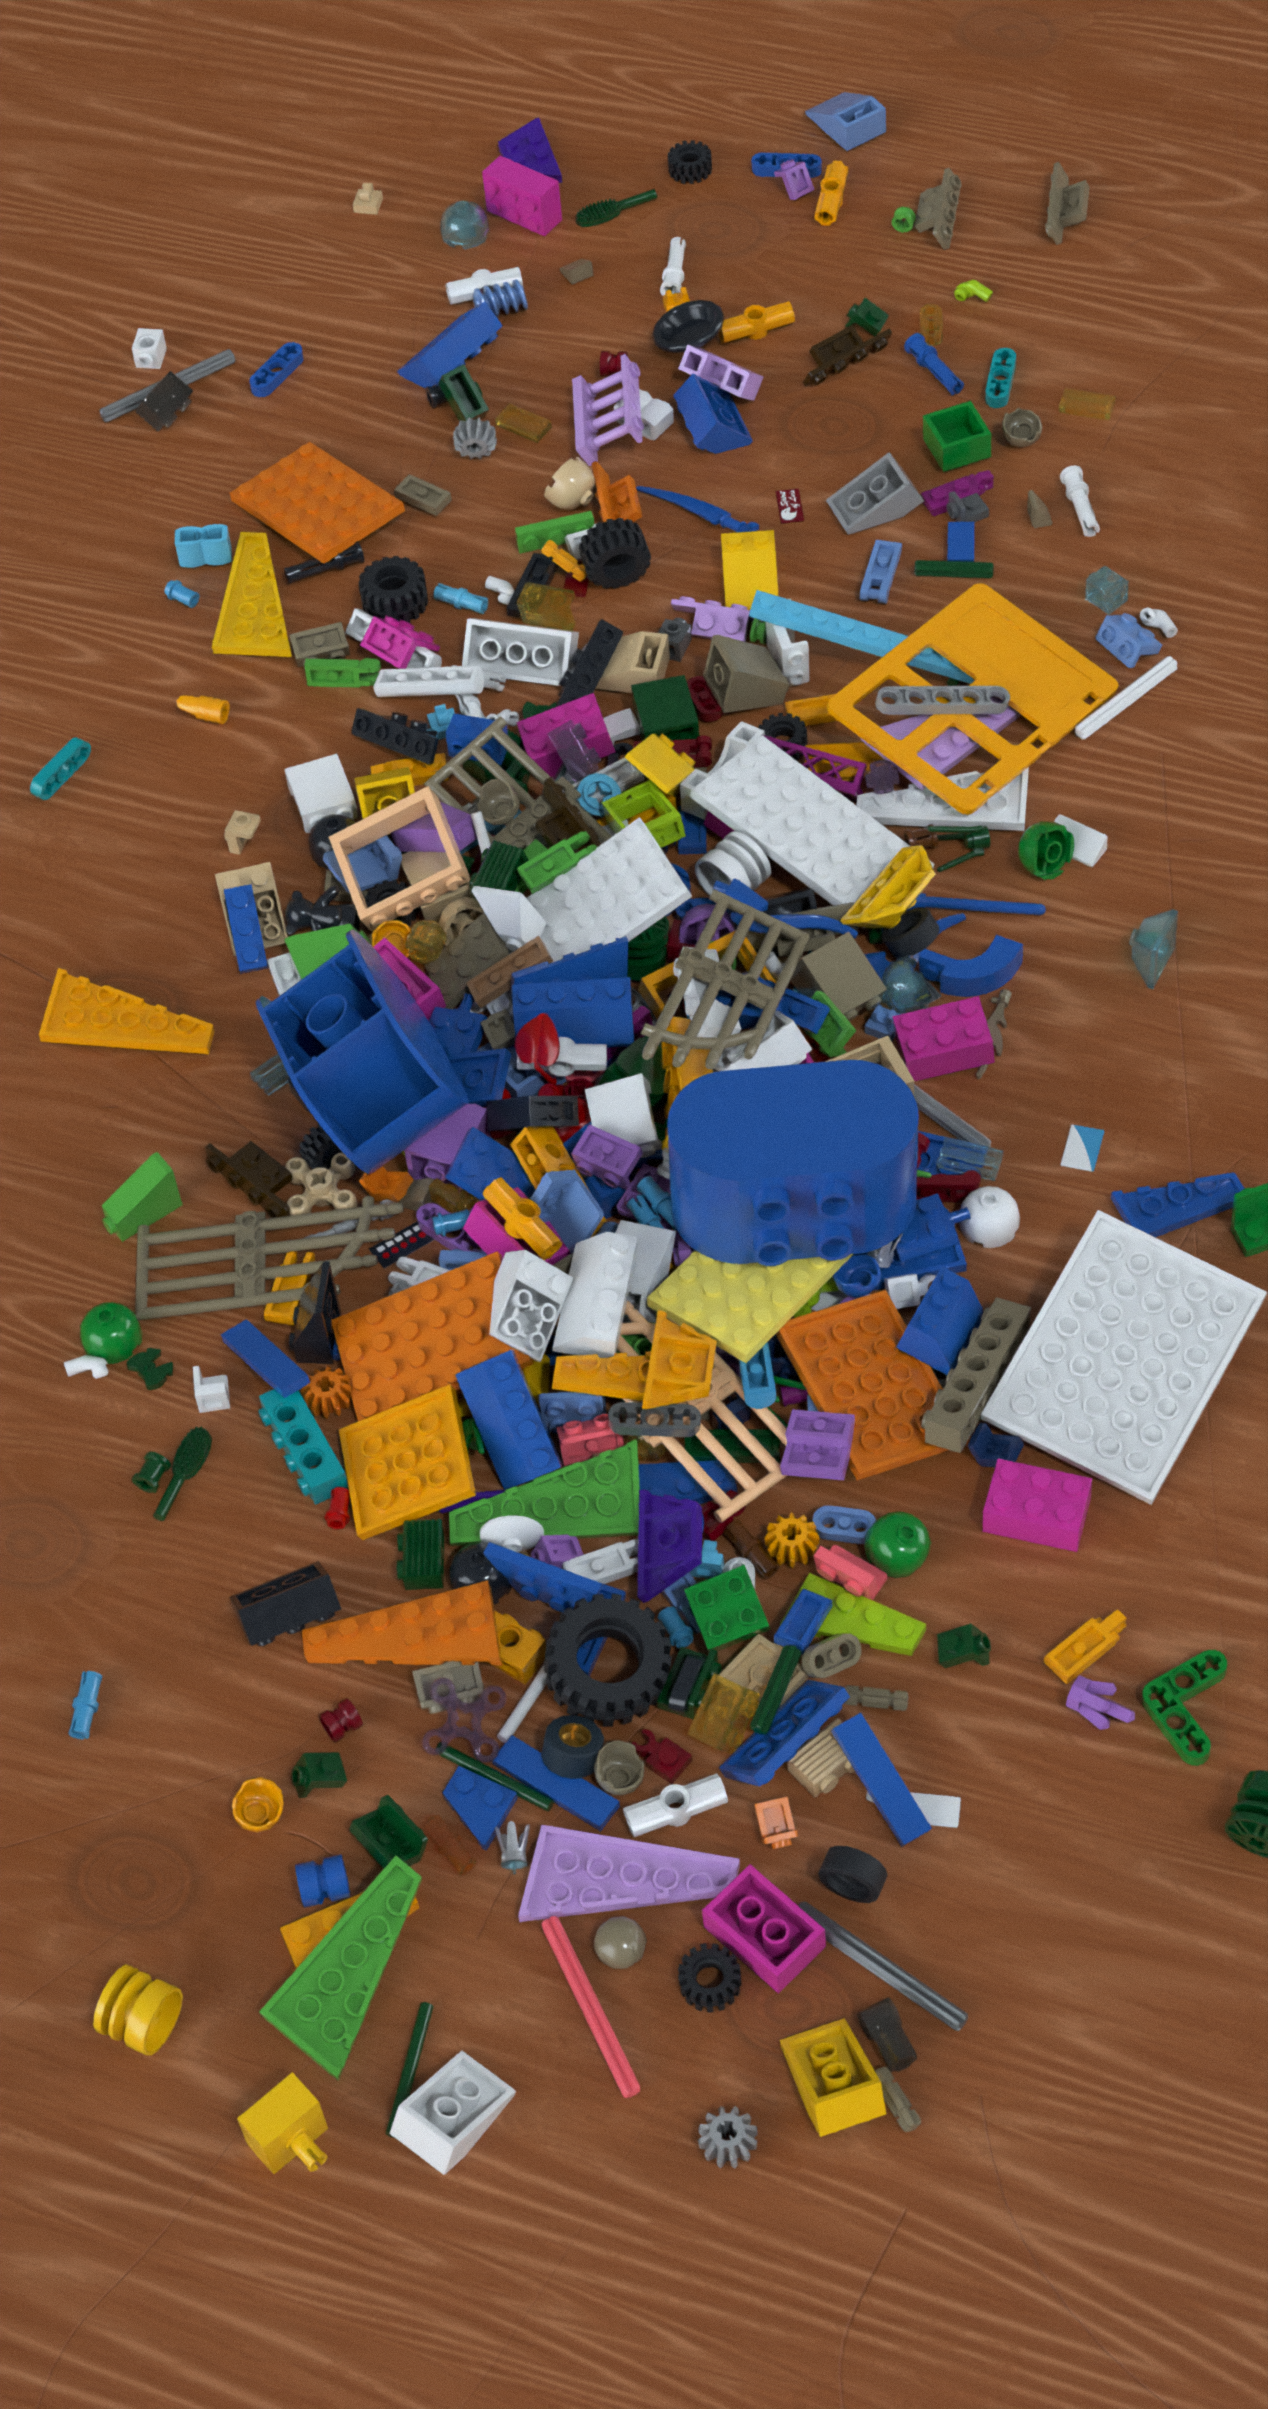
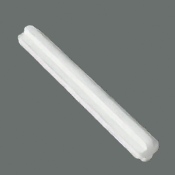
(1125, 697)

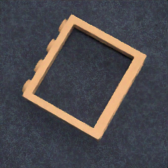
(382, 824)

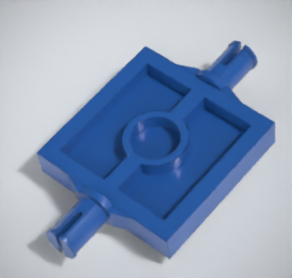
(458, 1028)
(929, 1229)

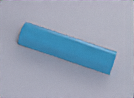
(758, 1379)

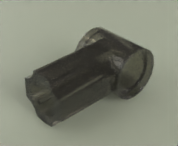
(883, 2026)

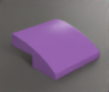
(818, 1444)

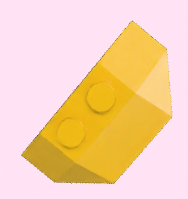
(892, 890)

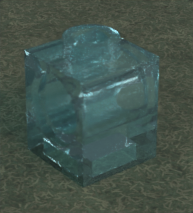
(1106, 589)

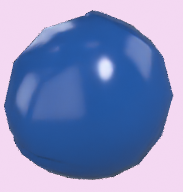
(858, 1276)

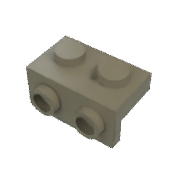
(320, 643)
(465, 1678)

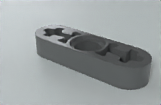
(631, 1410)

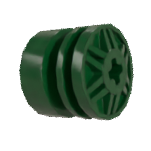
(648, 950)
(1249, 1815)

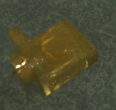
(450, 1198)

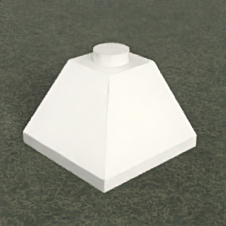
(510, 915)

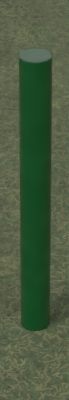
(485, 1771)
(411, 2060)

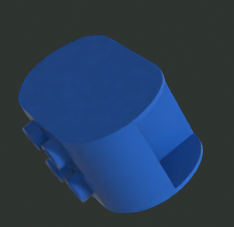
(363, 1055)
(793, 1161)

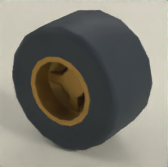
(572, 1746)

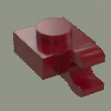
(712, 1526)

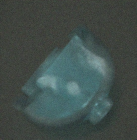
(464, 224)
(905, 986)

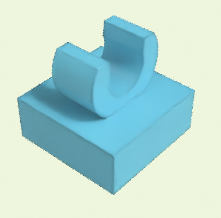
(440, 720)
(712, 1562)

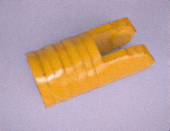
(205, 708)

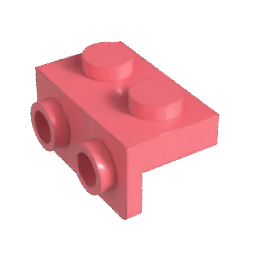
(583, 1439)
(849, 1571)

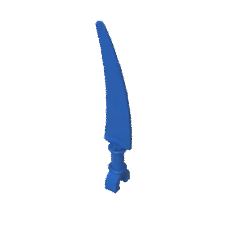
(705, 510)

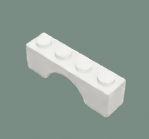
(735, 742)
(693, 997)

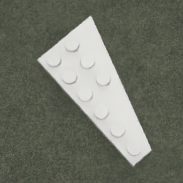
(922, 807)

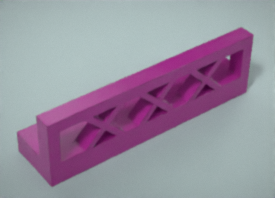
(846, 788)

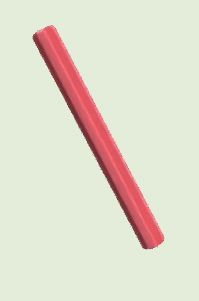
(591, 2007)

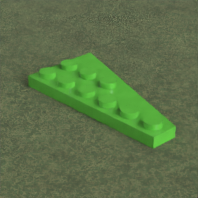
(577, 1500)
(334, 1986)

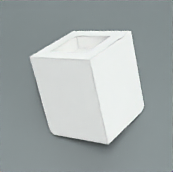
(211, 1392)

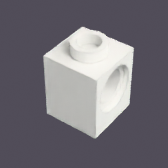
(149, 348)

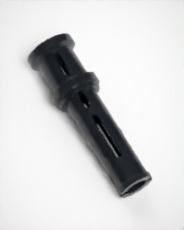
(294, 572)

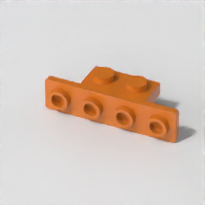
(616, 499)

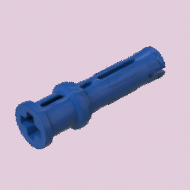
(928, 357)

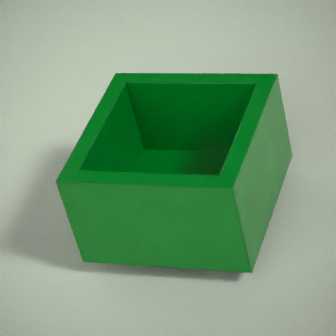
(957, 436)

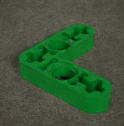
(1173, 1702)

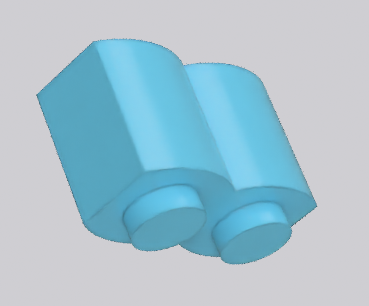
(203, 545)

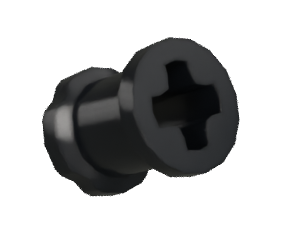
(435, 396)

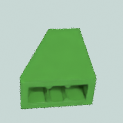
(316, 947)
(142, 1198)

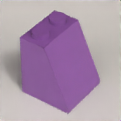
(436, 1150)

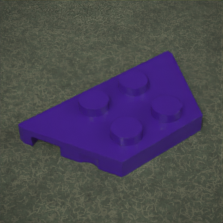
(531, 149)
(666, 1541)

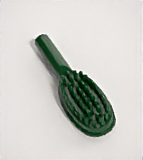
(608, 210)
(186, 1464)

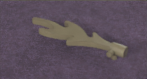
(997, 1018)

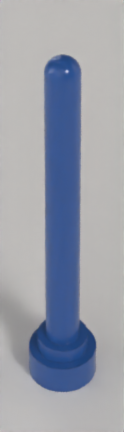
(978, 905)

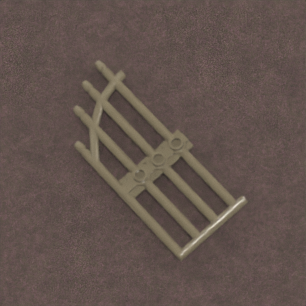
(521, 830)
(722, 977)
(250, 1257)

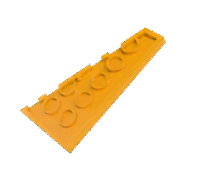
(112, 1018)

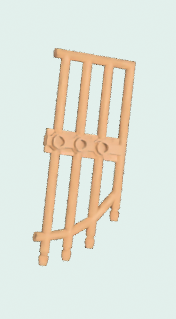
(723, 1384)

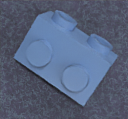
(1127, 639)

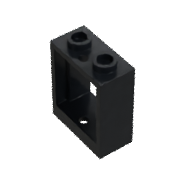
(532, 1111)

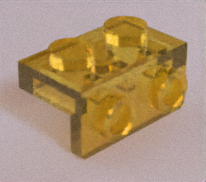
(546, 606)

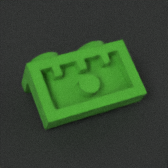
(834, 1031)

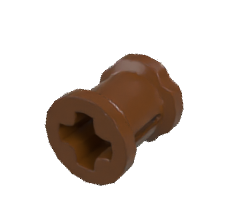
(912, 836)

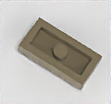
(422, 495)

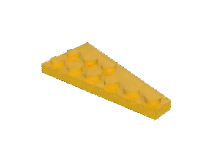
(251, 609)

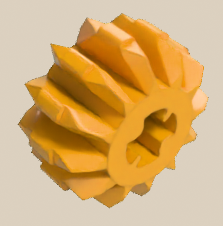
(791, 1540)

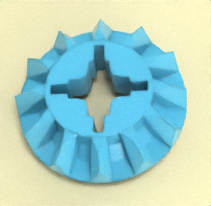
(606, 786)

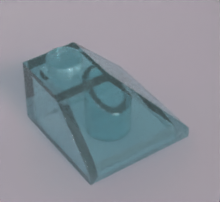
(1154, 945)

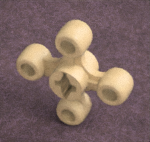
(321, 1184)

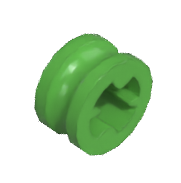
(900, 213)
(758, 631)

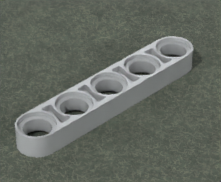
(930, 705)

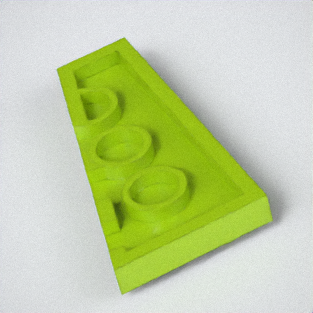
(865, 1619)

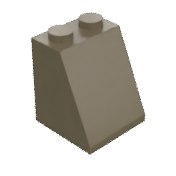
(743, 675)
(842, 974)

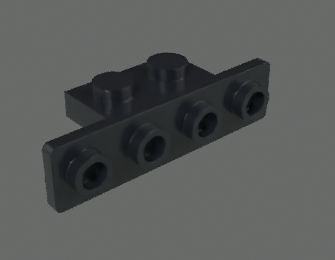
(589, 663)
(397, 733)

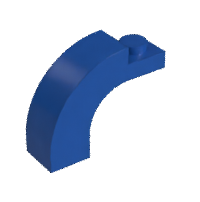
(974, 975)

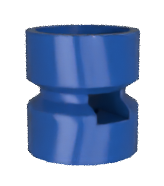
(322, 1880)

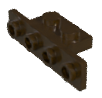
(840, 350)
(565, 820)
(254, 1174)

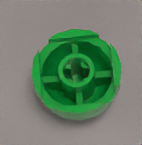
(1046, 849)
(110, 1332)
(897, 1544)

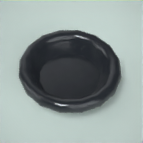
(688, 324)

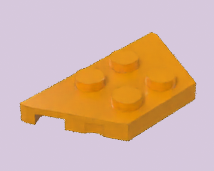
(678, 1364)

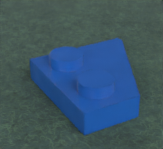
(479, 1803)

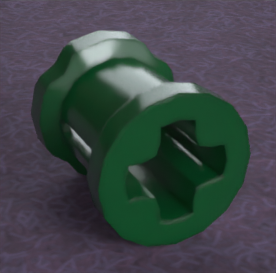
(151, 1472)

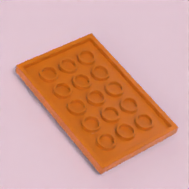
(317, 502)
(420, 1337)
(854, 1368)

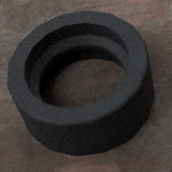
(912, 933)
(853, 1874)

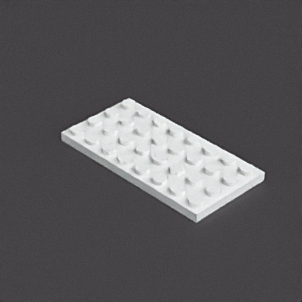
(799, 821)
(606, 897)

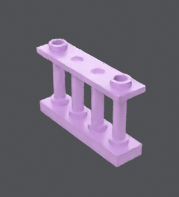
(586, 408)

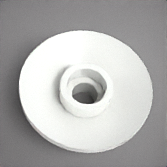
(512, 1532)

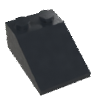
(313, 1319)

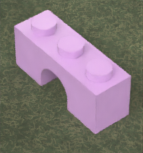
(721, 372)

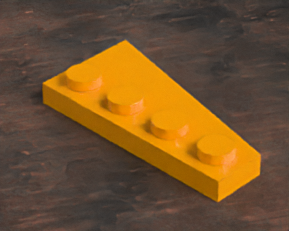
(611, 1376)

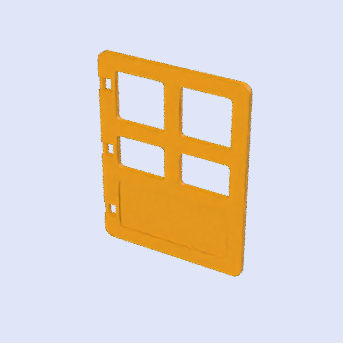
(995, 648)

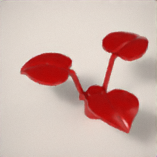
(539, 1044)

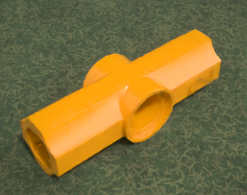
(831, 193)
(756, 322)
(522, 1218)

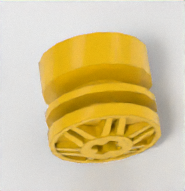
(138, 2010)

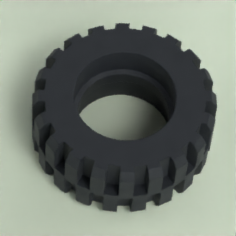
(614, 1620)

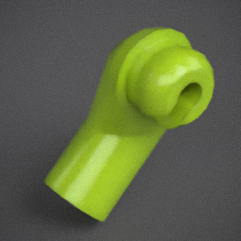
(972, 288)

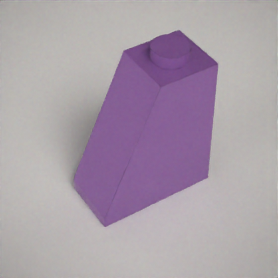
(423, 836)

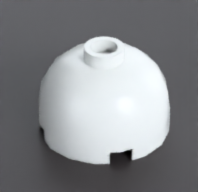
(992, 1216)

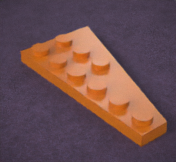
(417, 1632)

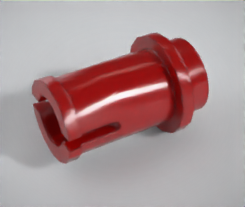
(338, 1515)

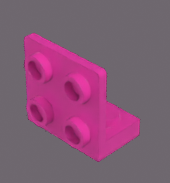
(395, 640)

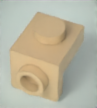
(240, 829)

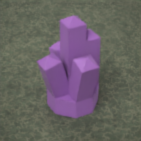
(1087, 1700)

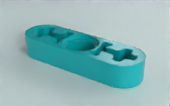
(1003, 386)
(60, 768)

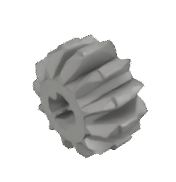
(474, 438)
(727, 2149)

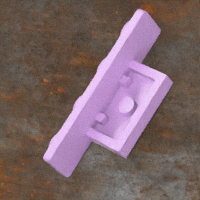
(715, 619)

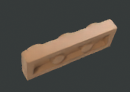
(497, 978)

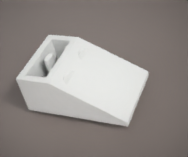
(651, 1263)
(527, 1302)

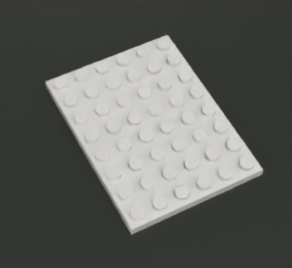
(1124, 1356)

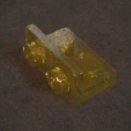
(724, 1714)

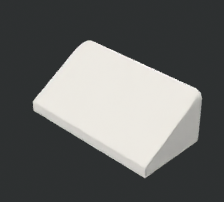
(1088, 842)

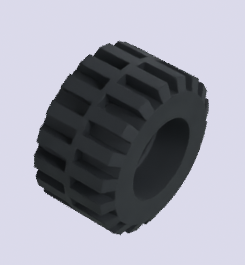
(615, 553)
(393, 589)

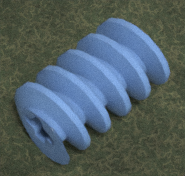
(502, 298)

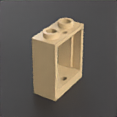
(884, 1052)

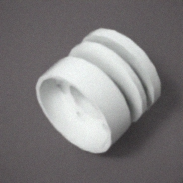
(733, 858)

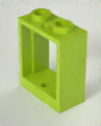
(664, 829)

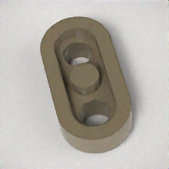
(829, 1657)

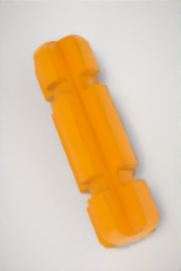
(564, 560)

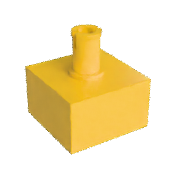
(383, 790)
(285, 2126)

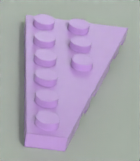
(951, 745)
(603, 1873)

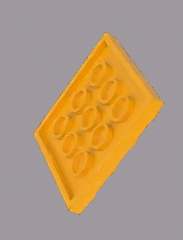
(406, 1462)

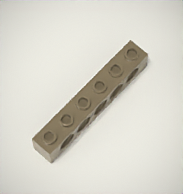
(976, 1375)

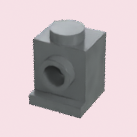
(679, 636)

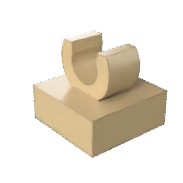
(367, 200)

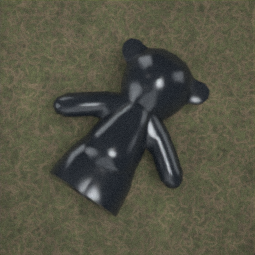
(304, 914)

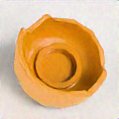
(395, 932)
(258, 1804)

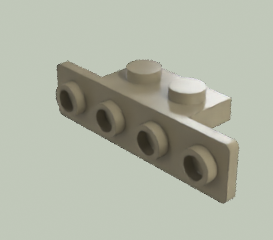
(1066, 205)
(938, 208)
(818, 937)

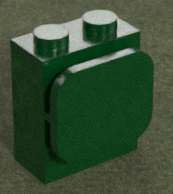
(665, 708)
(632, 1063)

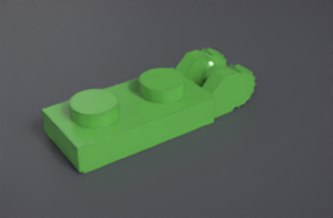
(341, 672)
(554, 861)

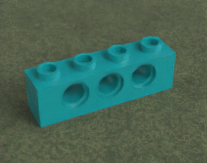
(299, 1458)

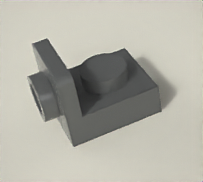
(967, 509)

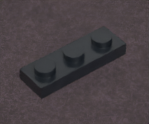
(538, 571)

